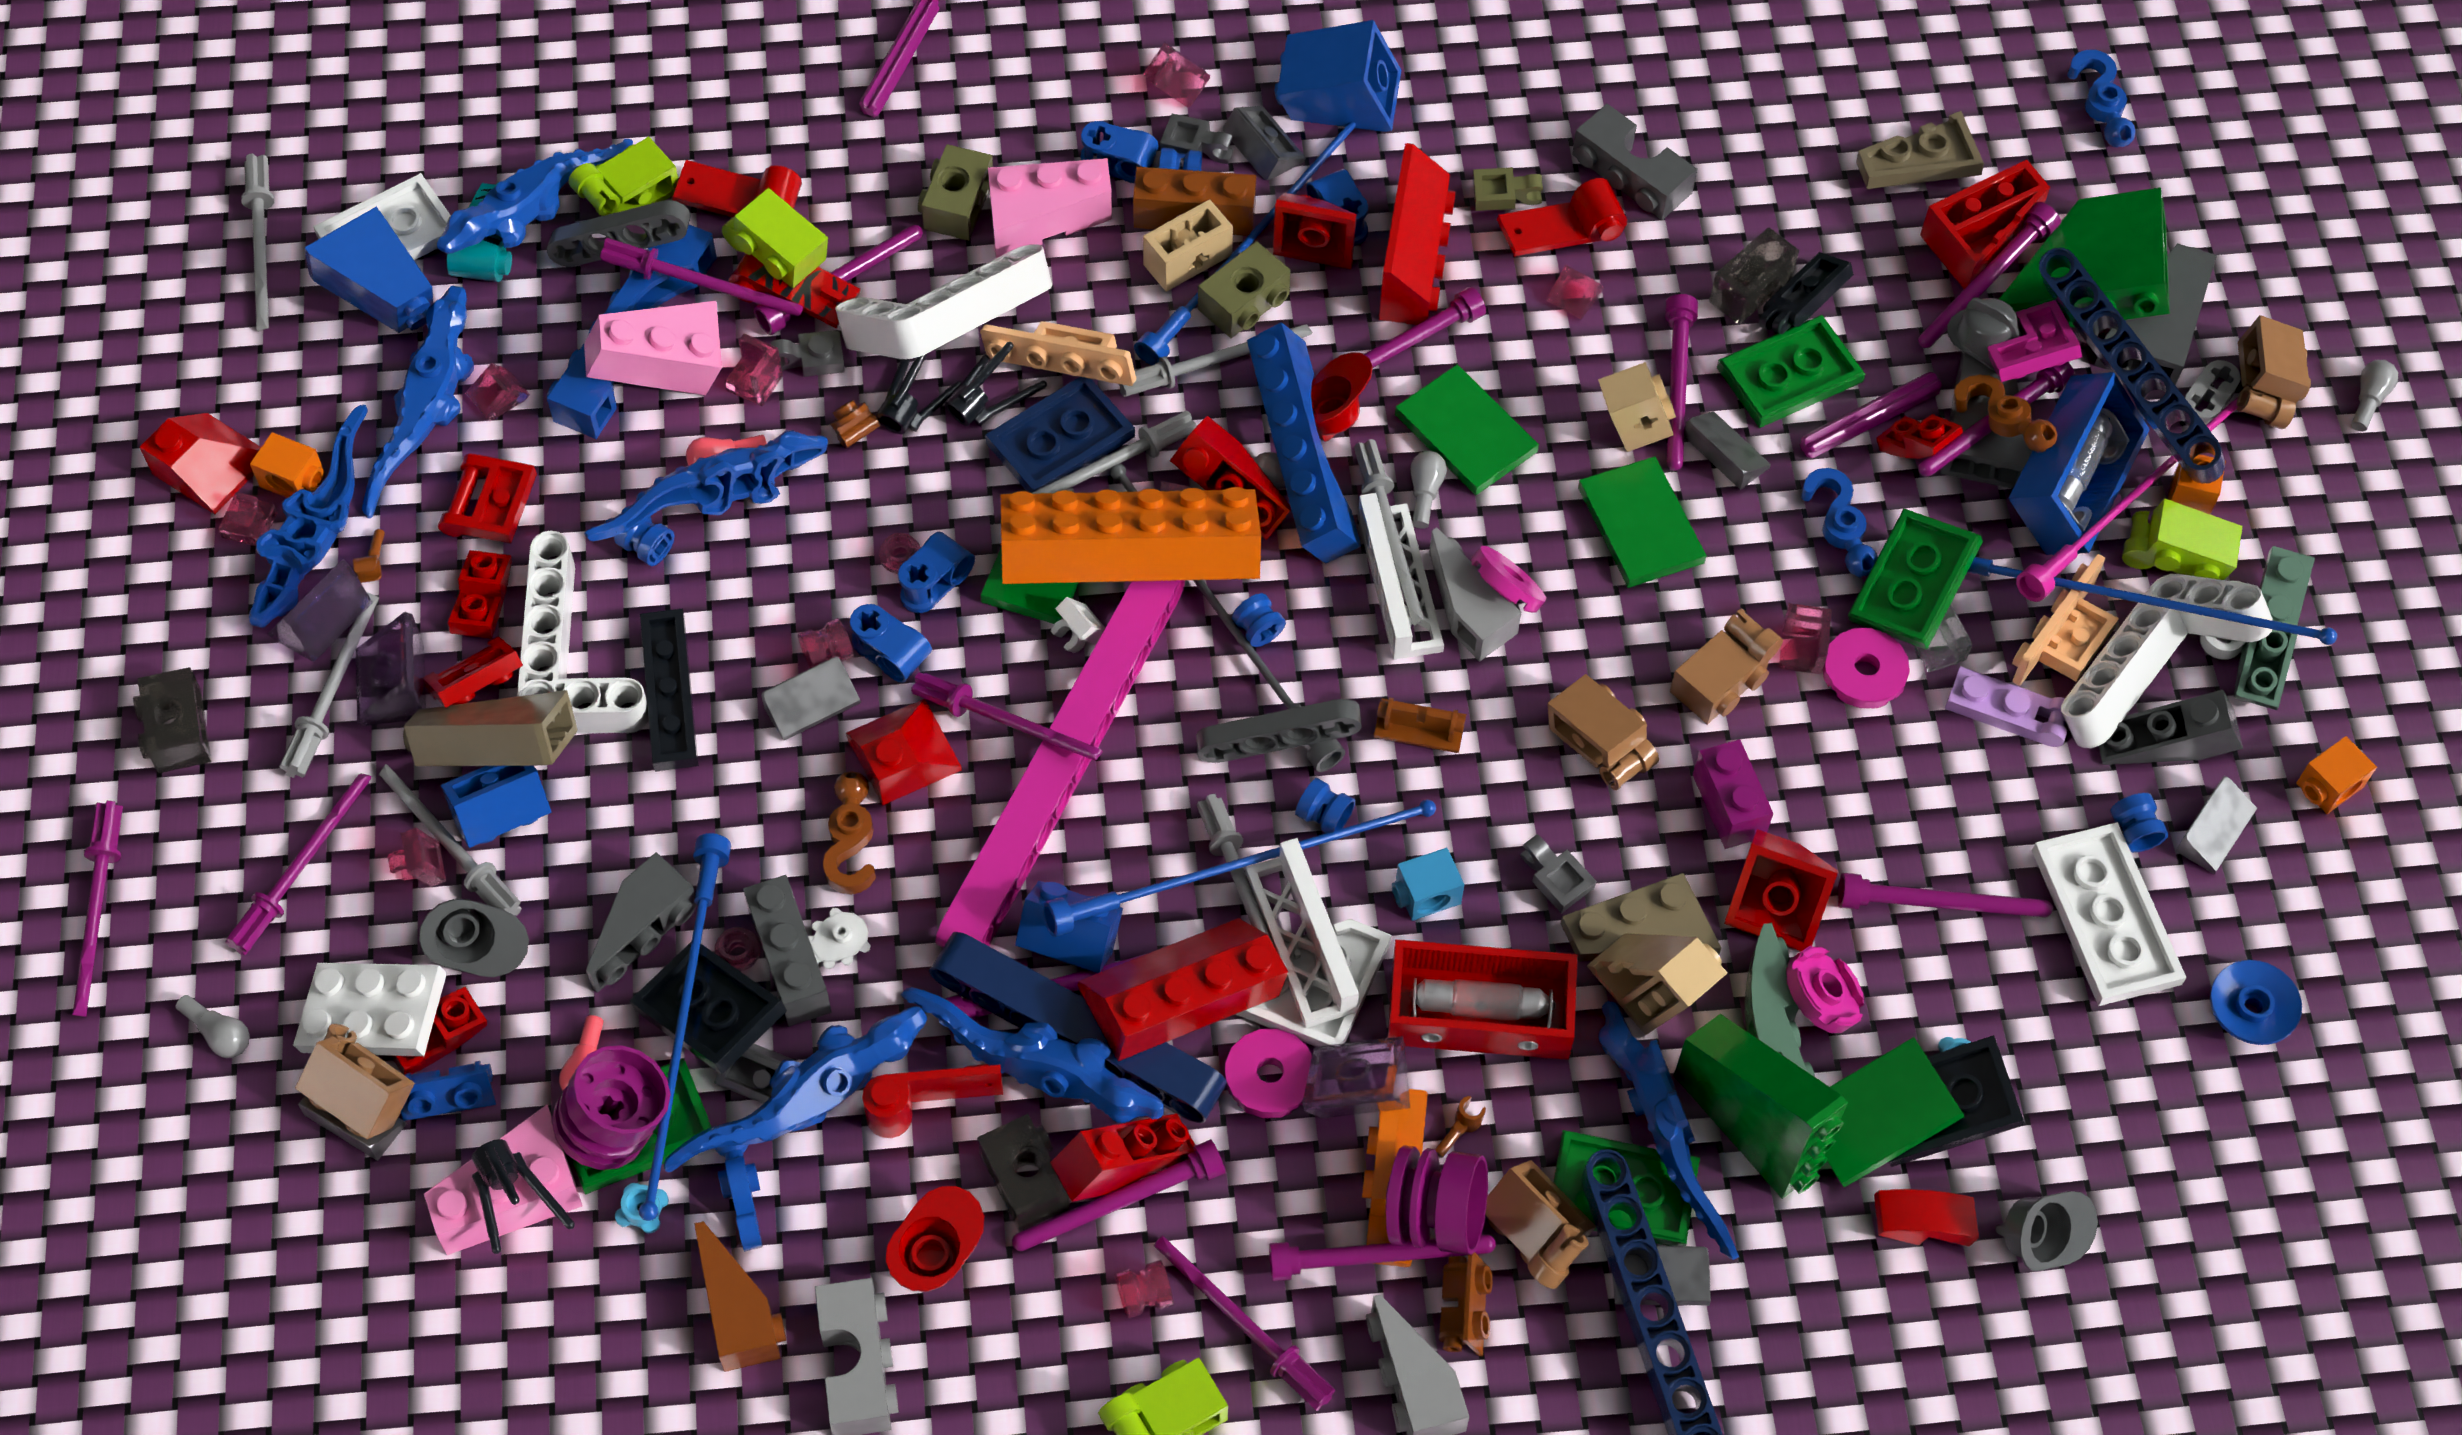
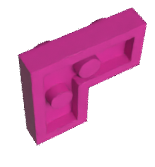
(2044, 343)

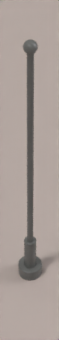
(1322, 754)

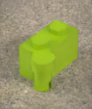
(627, 180)
(777, 238)
(2183, 542)
(1176, 1404)

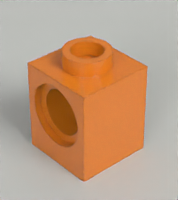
(287, 466)
(2194, 494)
(2336, 775)

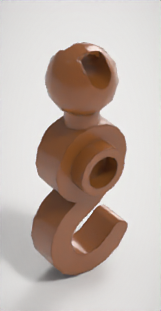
(2006, 414)
(850, 831)

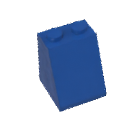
(1340, 77)
(372, 271)

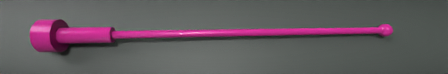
(2038, 580)

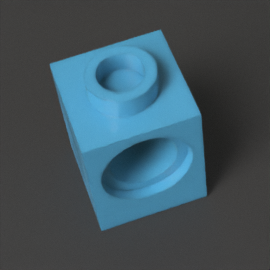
(1428, 884)

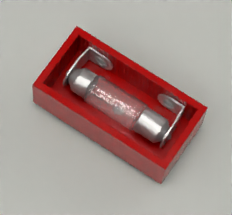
(1483, 999)

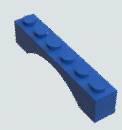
(588, 402)
(1317, 504)

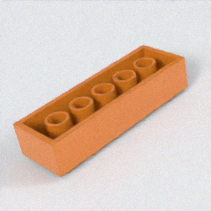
(1130, 536)

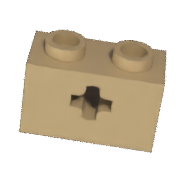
(1187, 245)
(1638, 406)

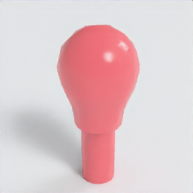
(707, 446)
(587, 1044)

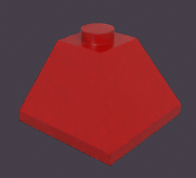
(1313, 231)
(200, 458)
(903, 751)
(1781, 887)

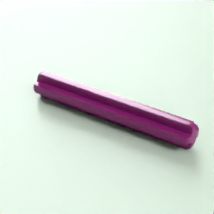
(898, 57)
(1870, 415)

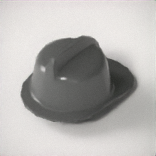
(1982, 325)
(474, 938)
(2050, 1229)

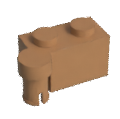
(2272, 371)
(1726, 667)
(1602, 730)
(353, 1084)
(1538, 1222)

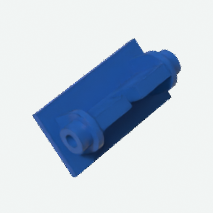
(461, 1090)

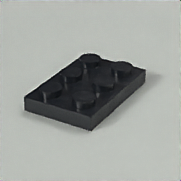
(724, 1011)
(1981, 1090)

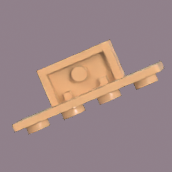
(1063, 351)
(2071, 634)

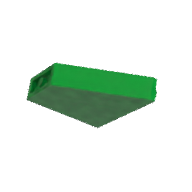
(2119, 245)
(1762, 1103)

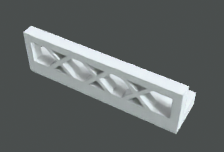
(1387, 584)
(1319, 931)

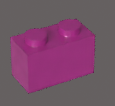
(1732, 793)

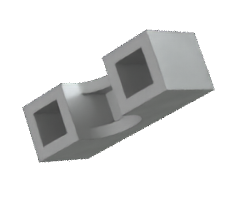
(851, 1317)

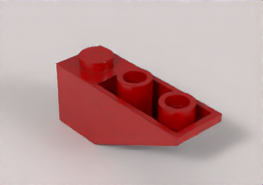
(1221, 462)
(1120, 1154)

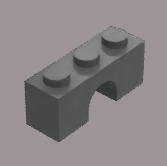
(1654, 183)
(787, 950)

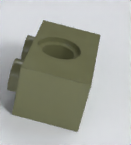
(955, 192)
(1224, 293)

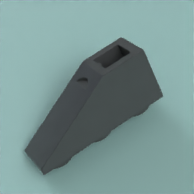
(2175, 732)
(643, 911)

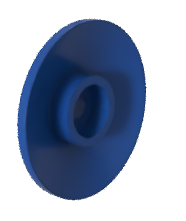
(2266, 989)

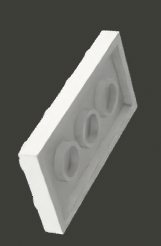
(2108, 914)

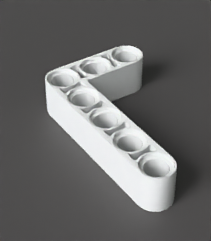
(946, 312)
(2147, 642)
(553, 647)

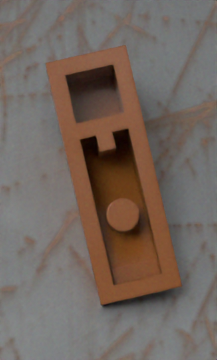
(739, 1310)

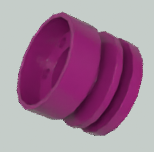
(610, 1107)
(1427, 1198)

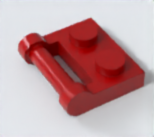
(499, 502)
(461, 681)

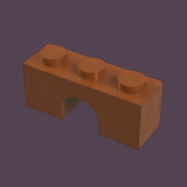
(1167, 193)

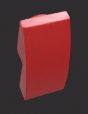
(1918, 439)
(481, 594)
(454, 1024)
(1921, 1214)

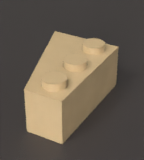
(1657, 975)

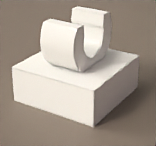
(1080, 621)

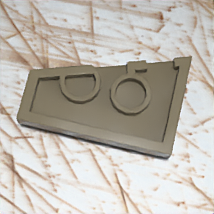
(1927, 156)
(1656, 909)

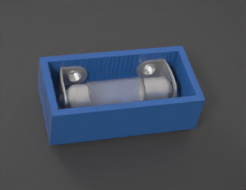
(2080, 475)

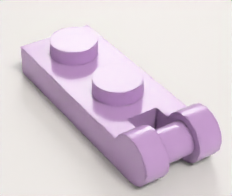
(2007, 707)

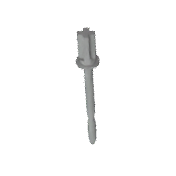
(257, 199)
(1164, 373)
(1151, 441)
(1377, 482)
(311, 729)
(1226, 843)
(480, 877)

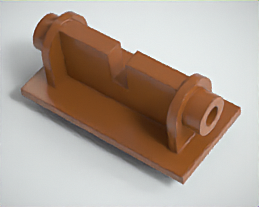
(1419, 725)
(1468, 1323)

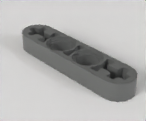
(661, 221)
(1278, 731)

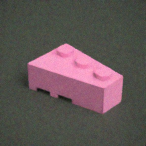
(1047, 200)
(657, 347)
(456, 1200)

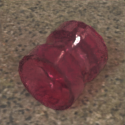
(826, 643)
(1147, 1288)

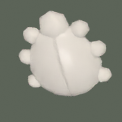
(839, 938)

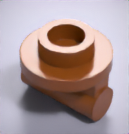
(853, 422)

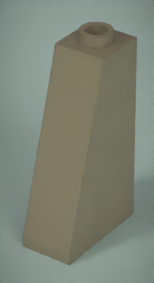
(492, 732)

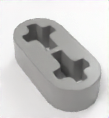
(2217, 398)

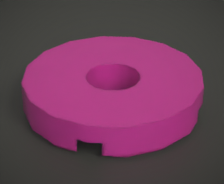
(1508, 579)
(1870, 647)
(1828, 1009)
(1262, 1049)

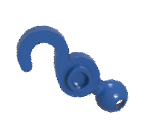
(2105, 99)
(1843, 523)
(739, 1183)

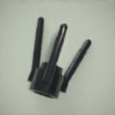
(969, 400)
(899, 407)
(499, 1169)

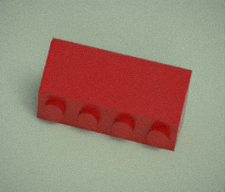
(1415, 240)
(1184, 987)

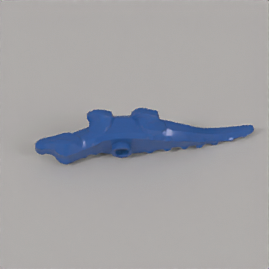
(520, 200)
(427, 390)
(718, 481)
(308, 530)
(1045, 1061)
(812, 1088)
(1666, 1118)

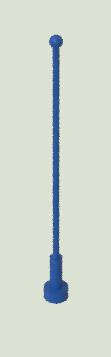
(1154, 345)
(2327, 635)
(711, 853)
(1060, 915)

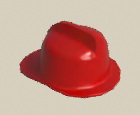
(1337, 392)
(935, 1239)

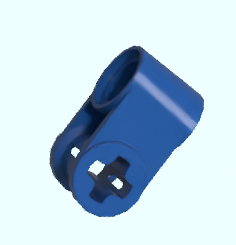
(1121, 146)
(1341, 191)
(933, 572)
(888, 642)

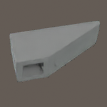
(1473, 608)
(1422, 1380)

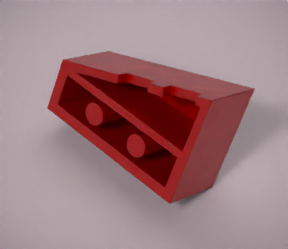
(1982, 219)

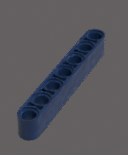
(2136, 382)
(1028, 997)
(1649, 1286)

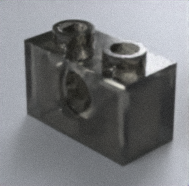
(1753, 275)
(186, 738)
(1026, 1198)

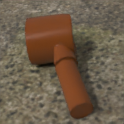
(369, 567)
(1462, 1124)

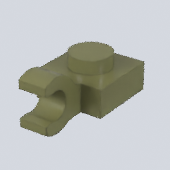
(1499, 189)

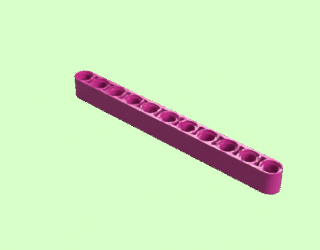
(1057, 771)

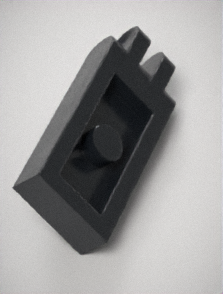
(1805, 292)

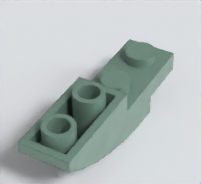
(2266, 661)
(1768, 1000)

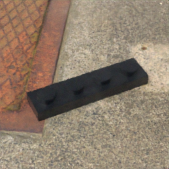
(668, 690)

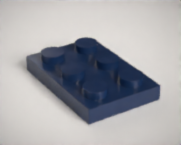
(1060, 434)

